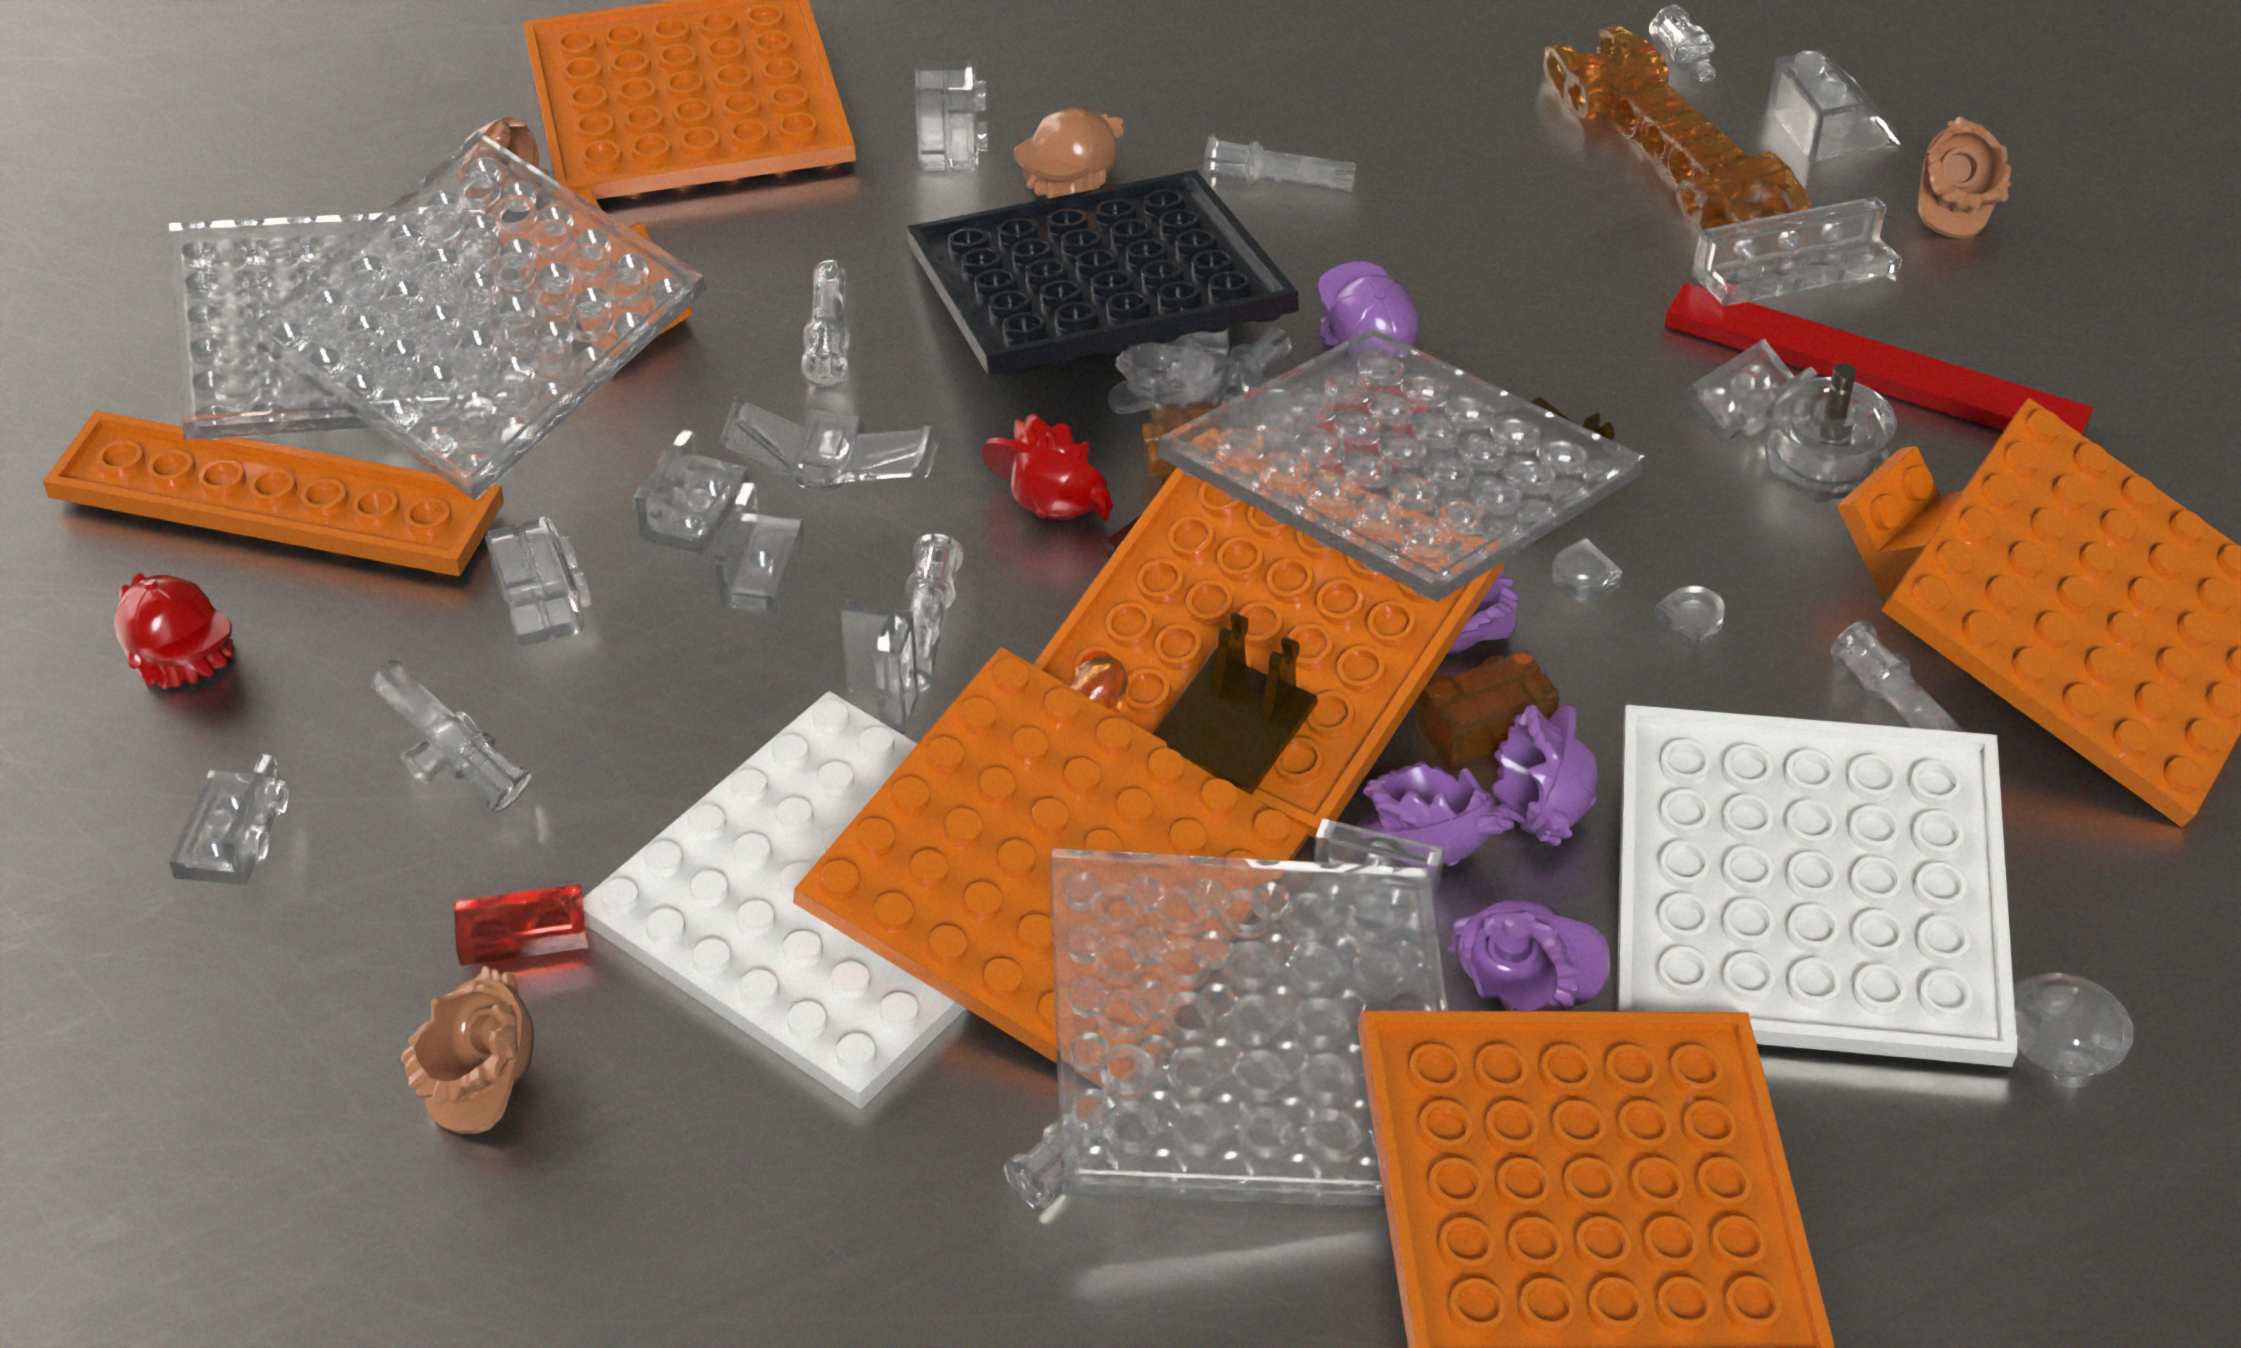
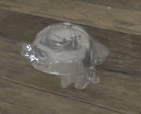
(1171, 375)

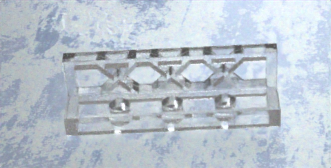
(1790, 246)

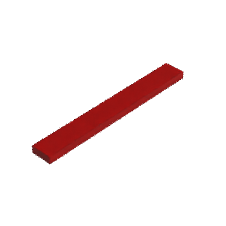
(1877, 364)

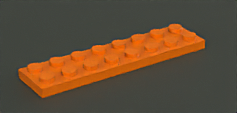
(274, 493)

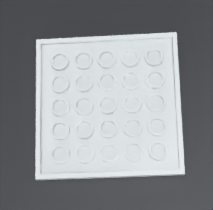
(1817, 882)
(719, 917)

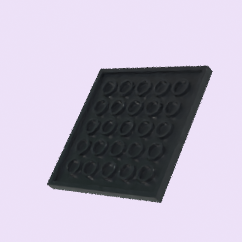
(1099, 272)

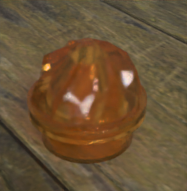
(1102, 680)

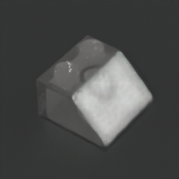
(1826, 108)

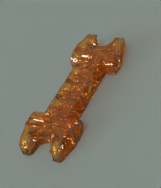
(1632, 92)

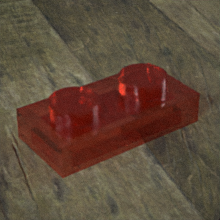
(520, 924)

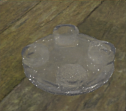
(2070, 1027)

